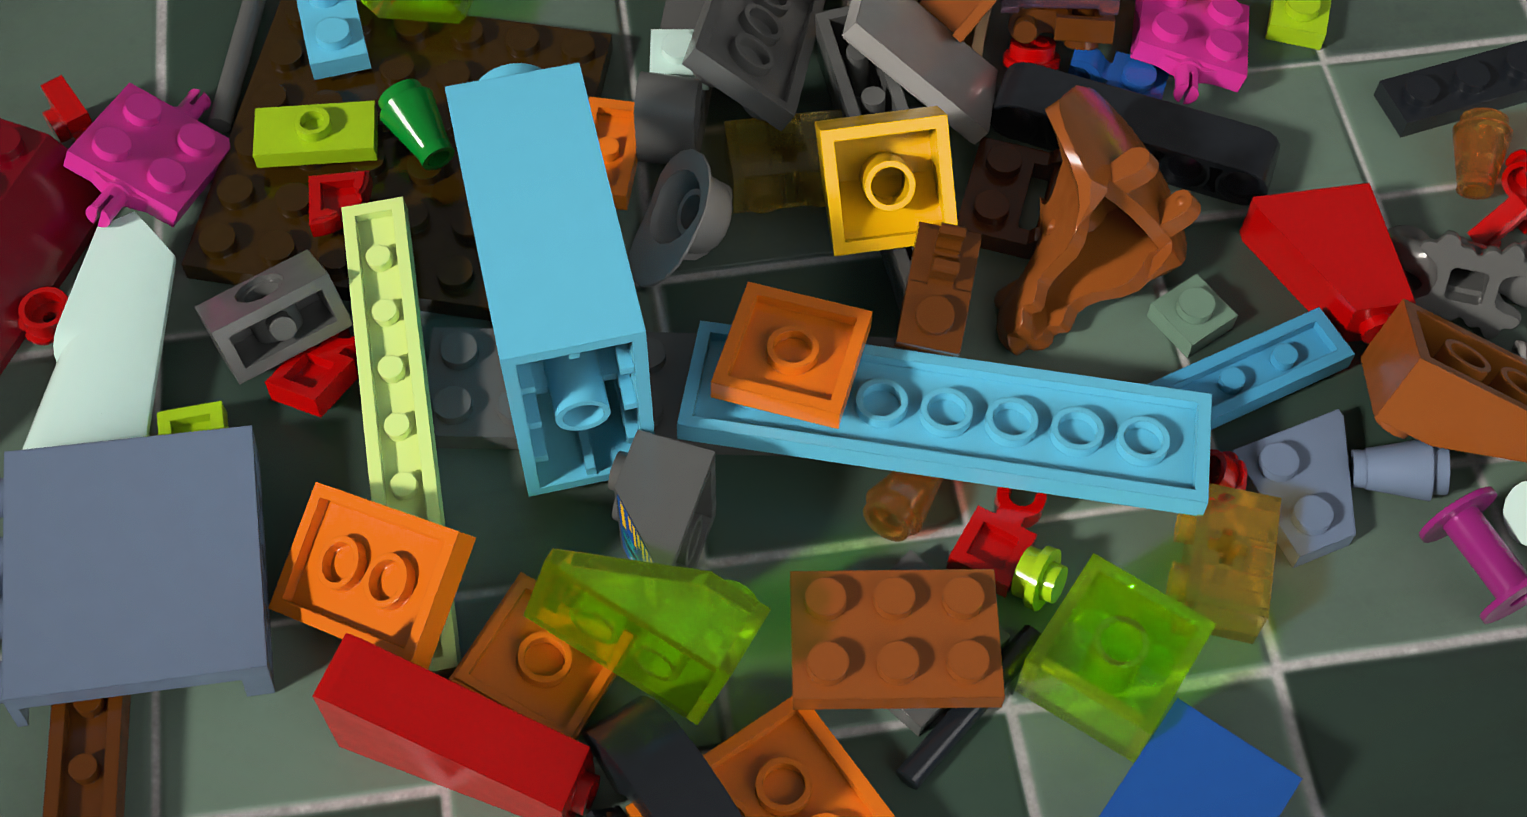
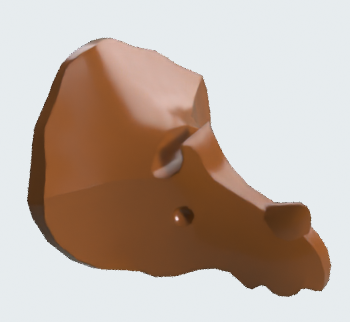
(1102, 229)

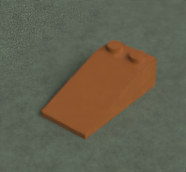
(1446, 385)

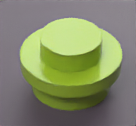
(1039, 577)

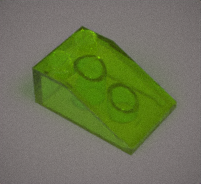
(649, 623)

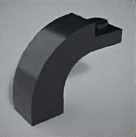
(656, 763)

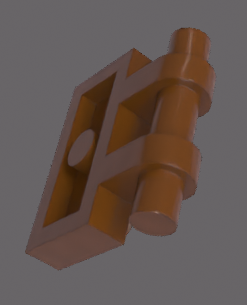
(1076, 27)

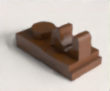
(938, 289)

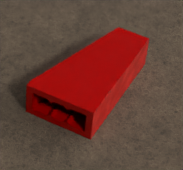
(452, 735)

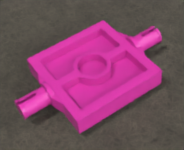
(1193, 42)
(147, 155)

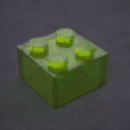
(1114, 657)

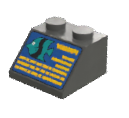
(664, 499)

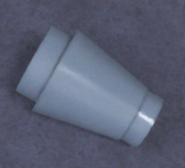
(1402, 469)

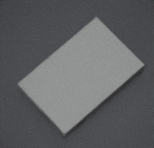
(925, 61)

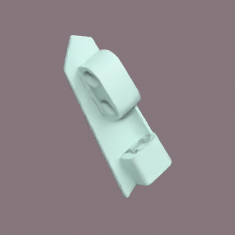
(109, 340)

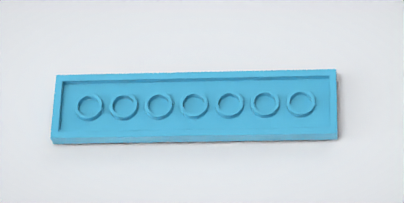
(982, 427)

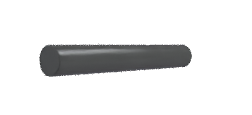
(236, 65)

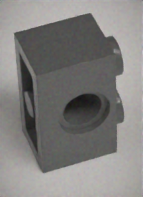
(274, 316)

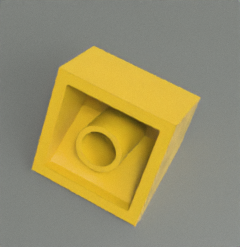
(885, 177)

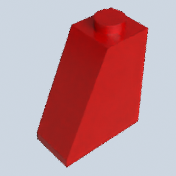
(1331, 254)

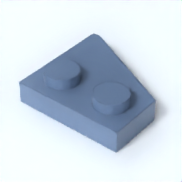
(1312, 477)

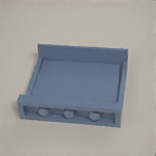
(133, 569)

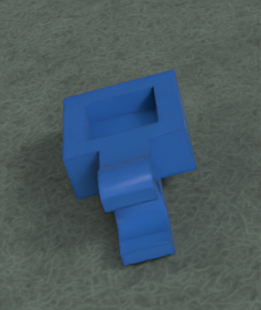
(1121, 73)

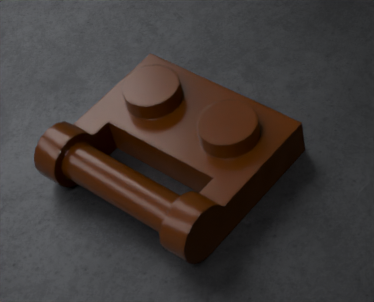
(999, 191)

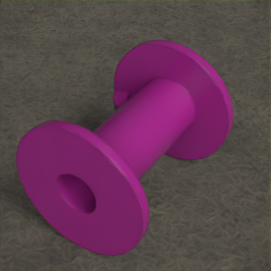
(1483, 550)

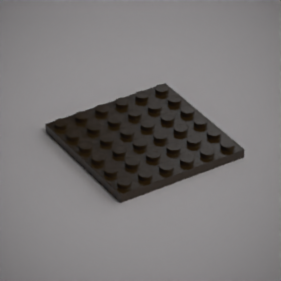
(262, 214)

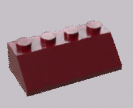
(40, 222)

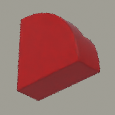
(331, 193)
(1501, 221)

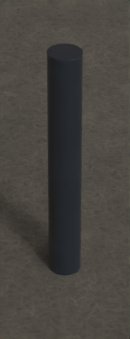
(960, 720)

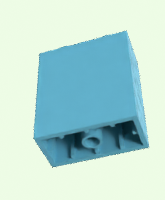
(553, 271)

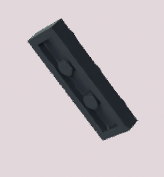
(1447, 90)

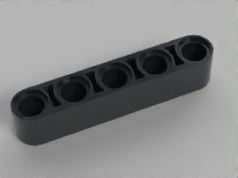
(1191, 146)

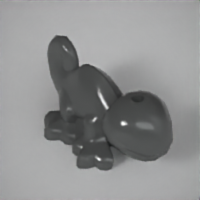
(1465, 277)

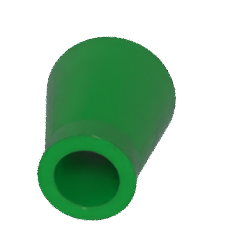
(415, 120)

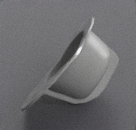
(683, 220)

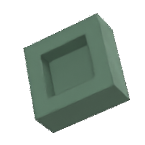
(1191, 315)

